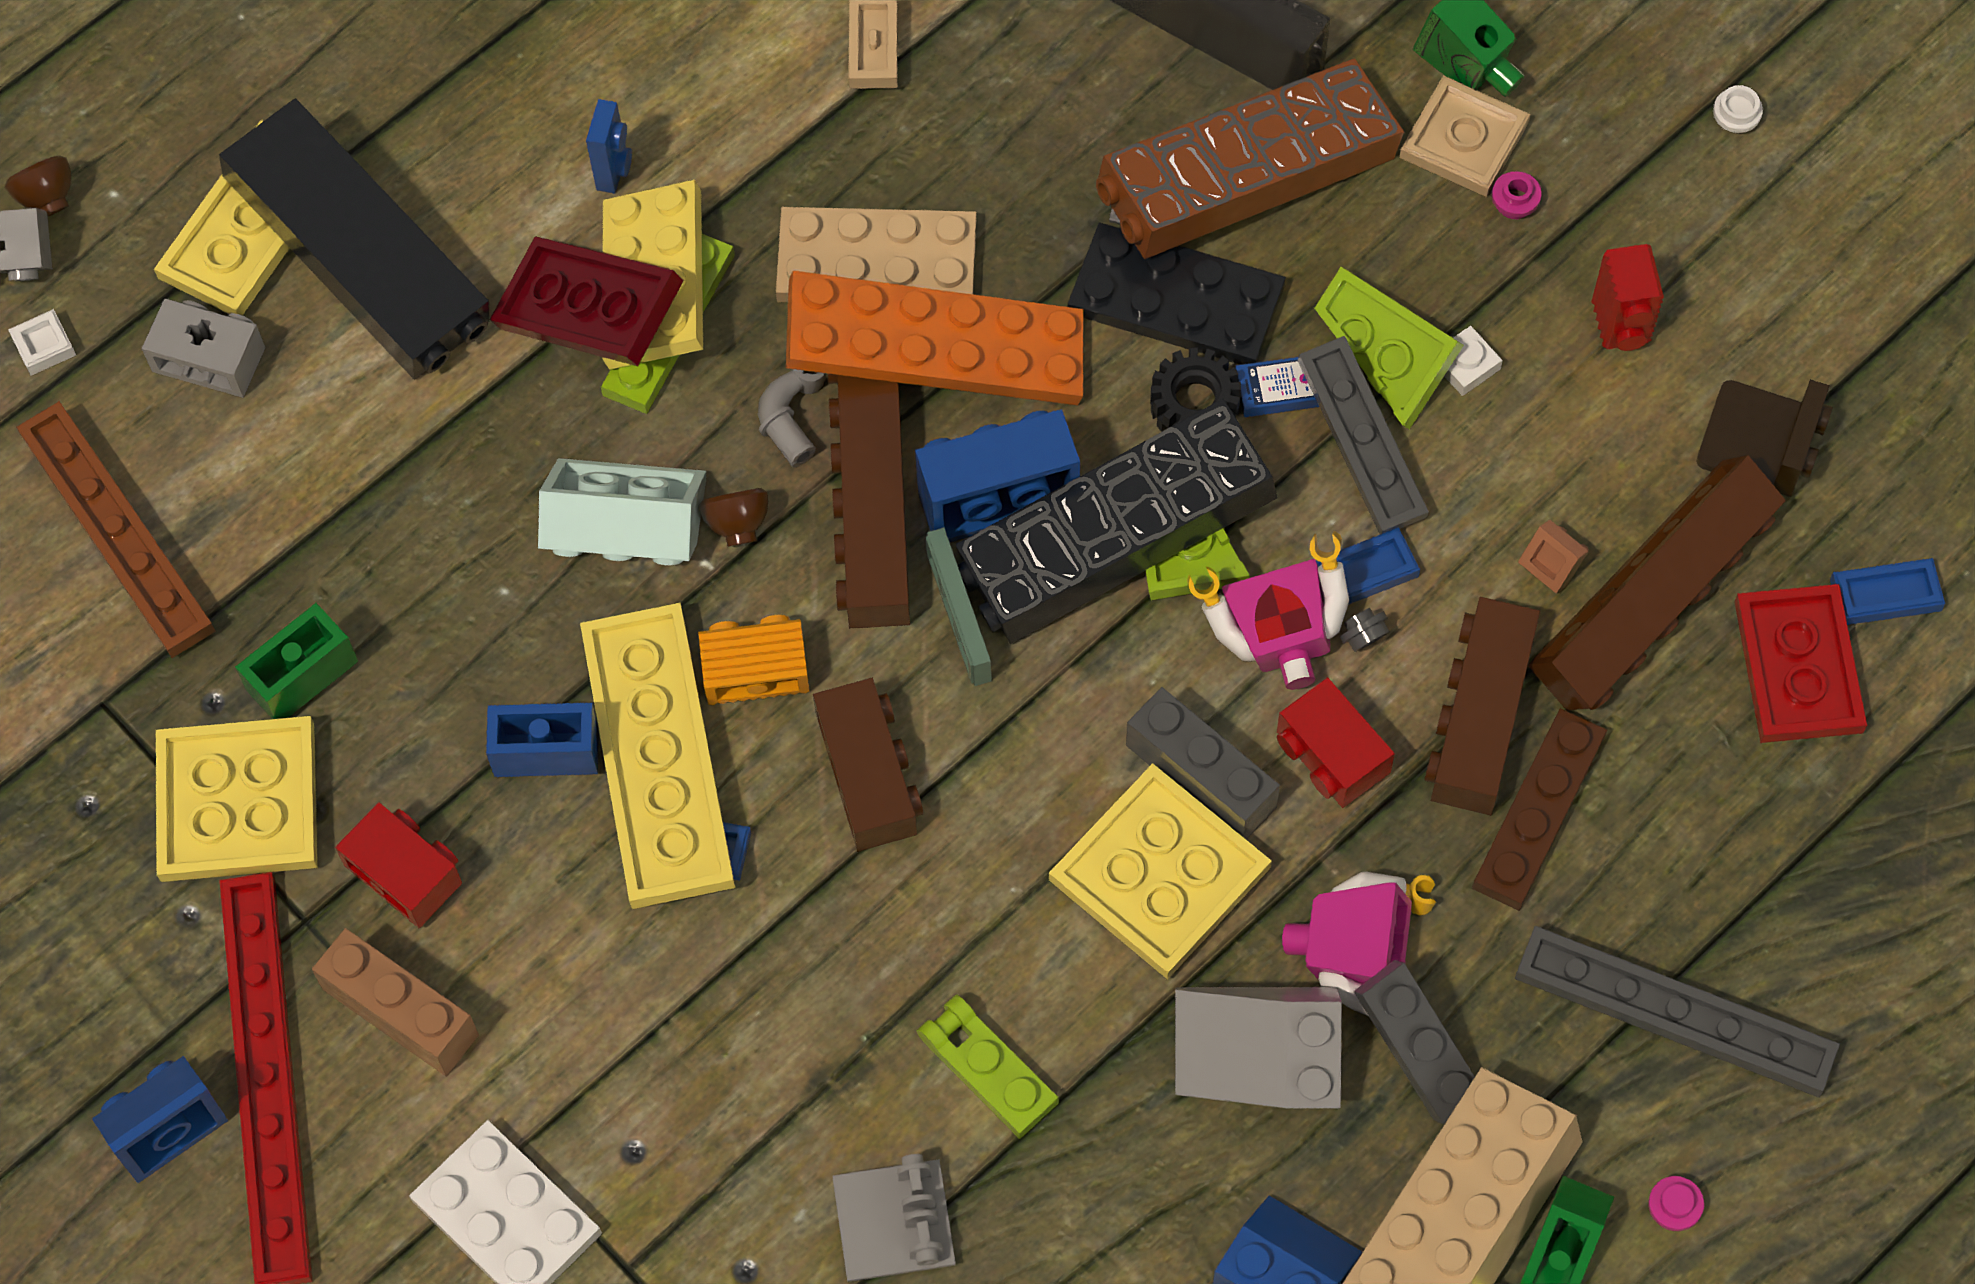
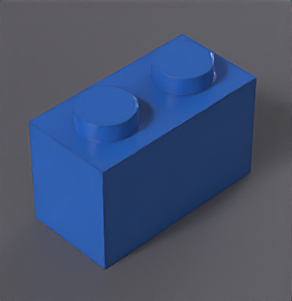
(542, 739)

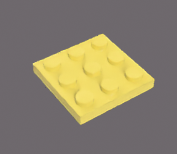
(235, 799)
(1160, 871)

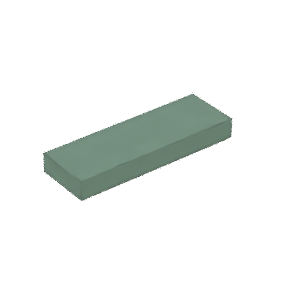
(958, 607)

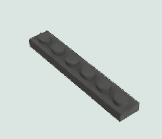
(1677, 1011)

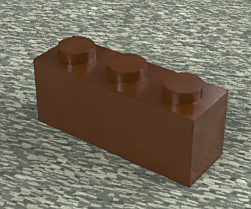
(867, 763)

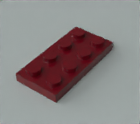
(586, 300)

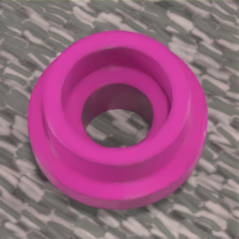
(1516, 206)

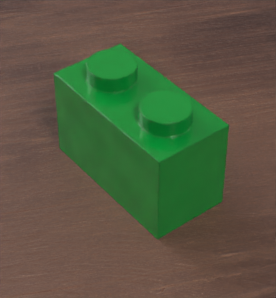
(297, 663)

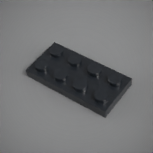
(1178, 296)

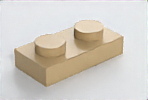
(873, 44)

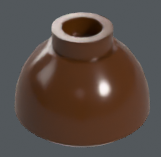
(42, 185)
(736, 515)

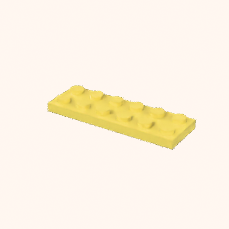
(656, 756)

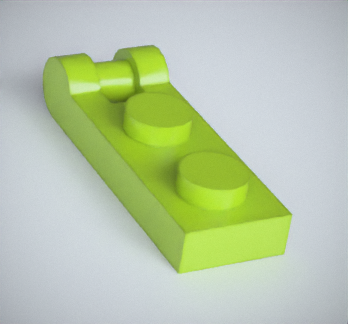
(989, 1068)

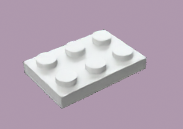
(504, 1211)

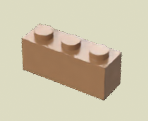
(395, 1002)

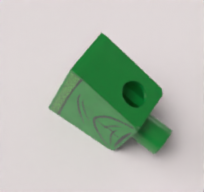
(1469, 45)

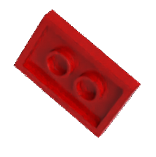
(1800, 663)

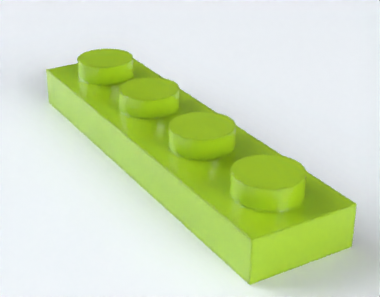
(640, 385)

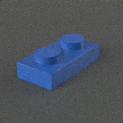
(607, 146)

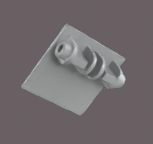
(894, 1219)

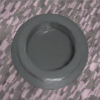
(1364, 629)

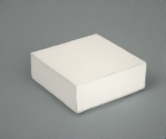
(42, 342)

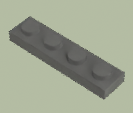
(1362, 435)

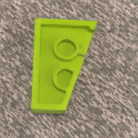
(1391, 343)

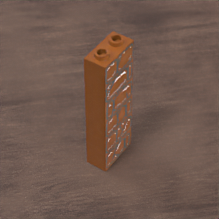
(1248, 158)

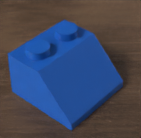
(159, 1118)
(1285, 1249)

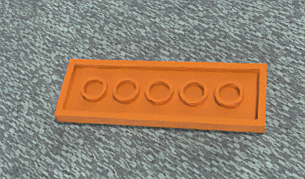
(934, 338)

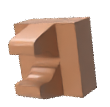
(1553, 556)

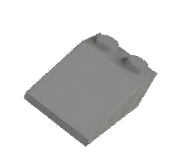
(1259, 1045)

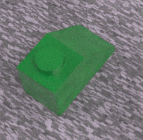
(1568, 1234)

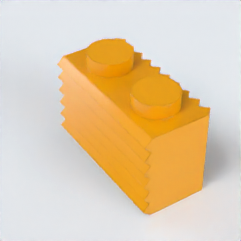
(753, 660)

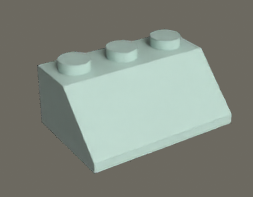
(621, 511)

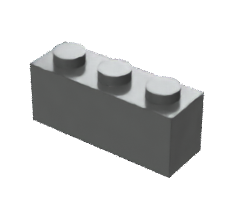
(1202, 762)

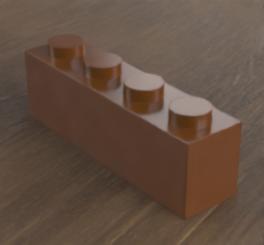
(1484, 705)

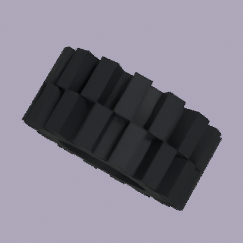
(1191, 371)

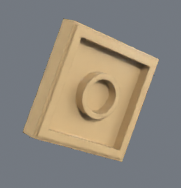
(1464, 136)

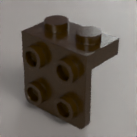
(1768, 429)

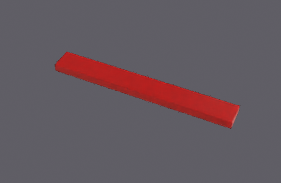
(265, 1081)

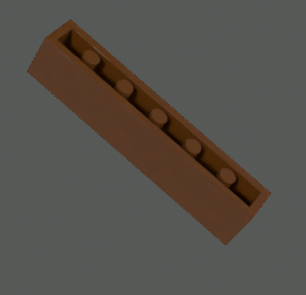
(870, 502)
(1658, 584)

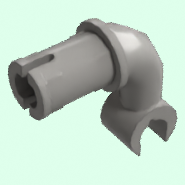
(777, 417)

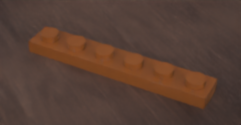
(116, 529)

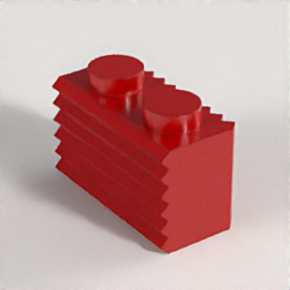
(1627, 297)

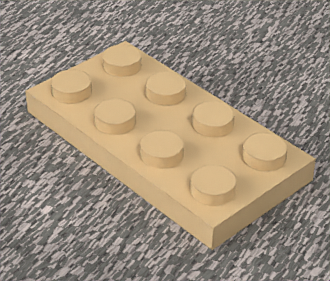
(880, 246)

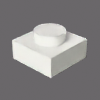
(1473, 363)

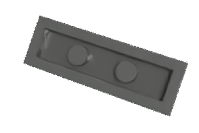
(1416, 1039)

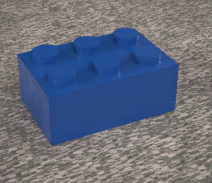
(994, 472)

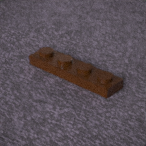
(1539, 809)

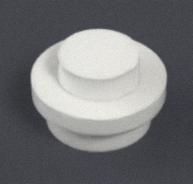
(1738, 109)

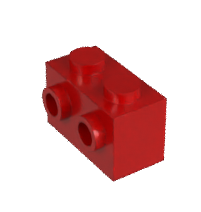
(1334, 743)
(400, 863)

